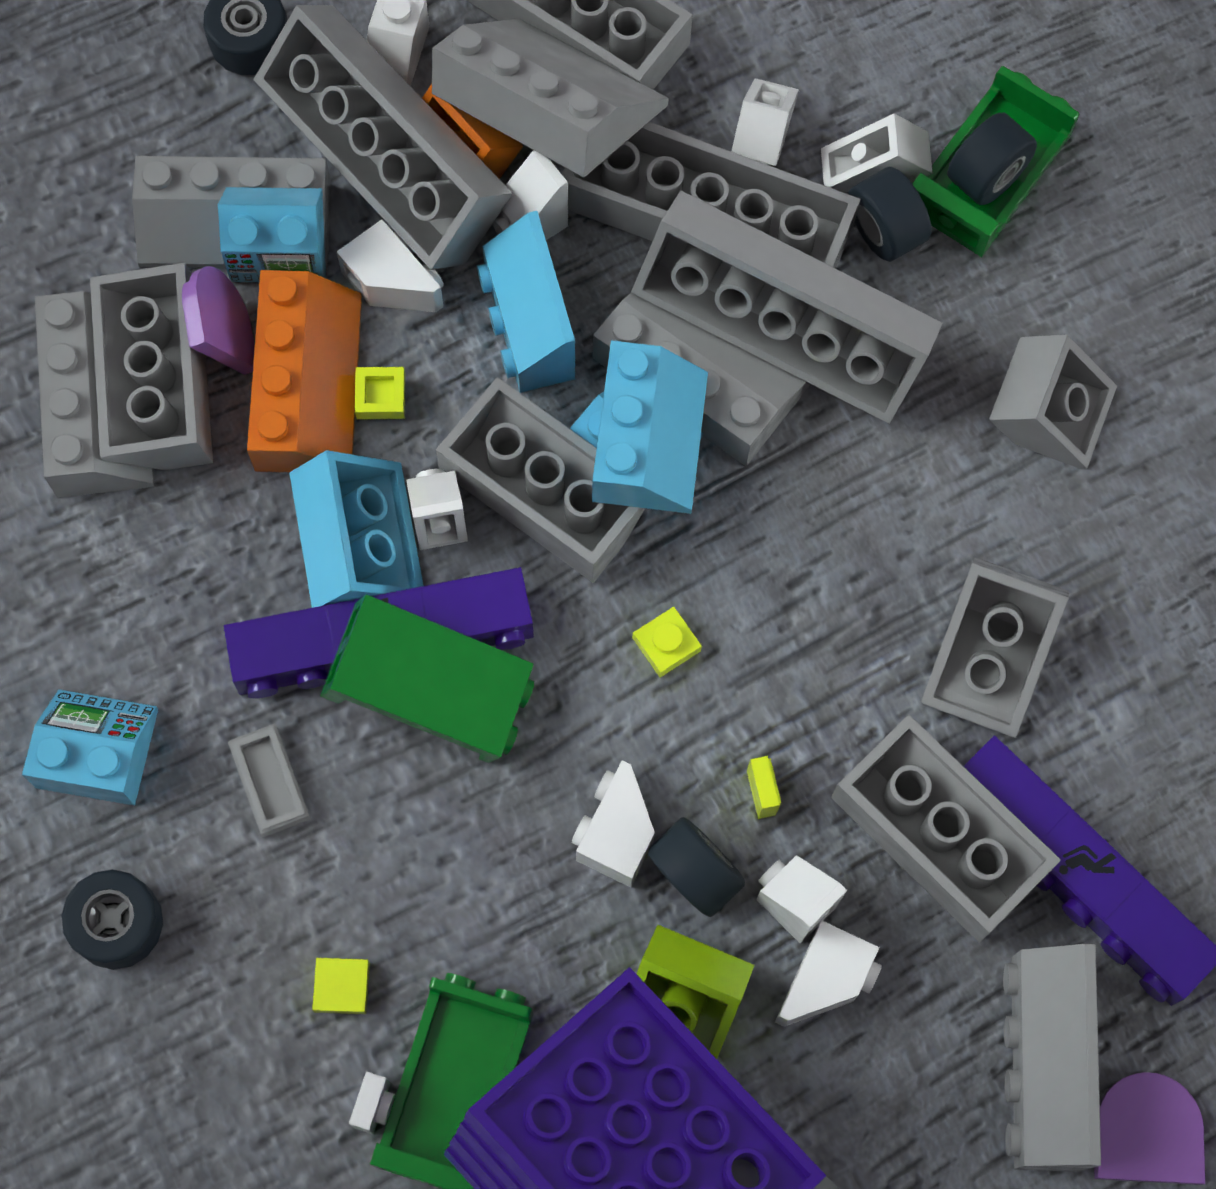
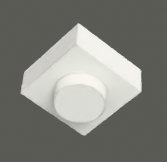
(372, 1103)

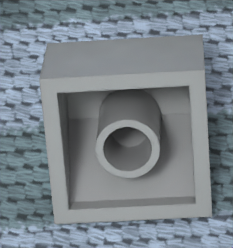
(1053, 399)

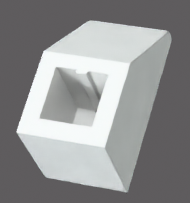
(388, 272)
(620, 830)

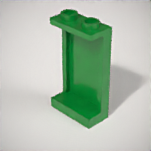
(1041, 115)
(430, 678)
(457, 1056)

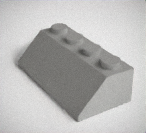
(180, 196)
(146, 374)
(70, 402)
(536, 478)
(944, 828)
(1053, 1059)

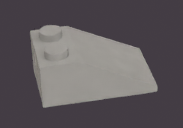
(995, 647)

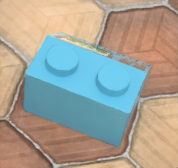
(271, 231)
(90, 747)

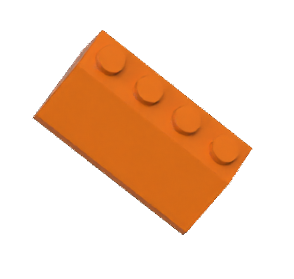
(303, 370)

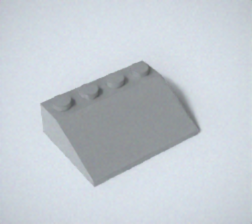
(541, 91)
(743, 392)

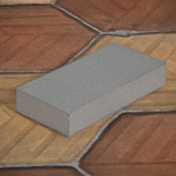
(269, 780)

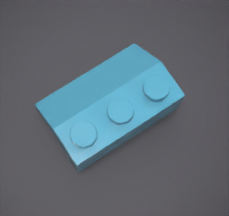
(528, 306)
(649, 429)
(354, 527)

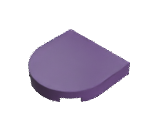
(218, 319)
(1151, 1132)

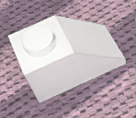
(399, 33)
(764, 121)
(871, 149)
(536, 188)
(437, 508)
(799, 896)
(830, 974)

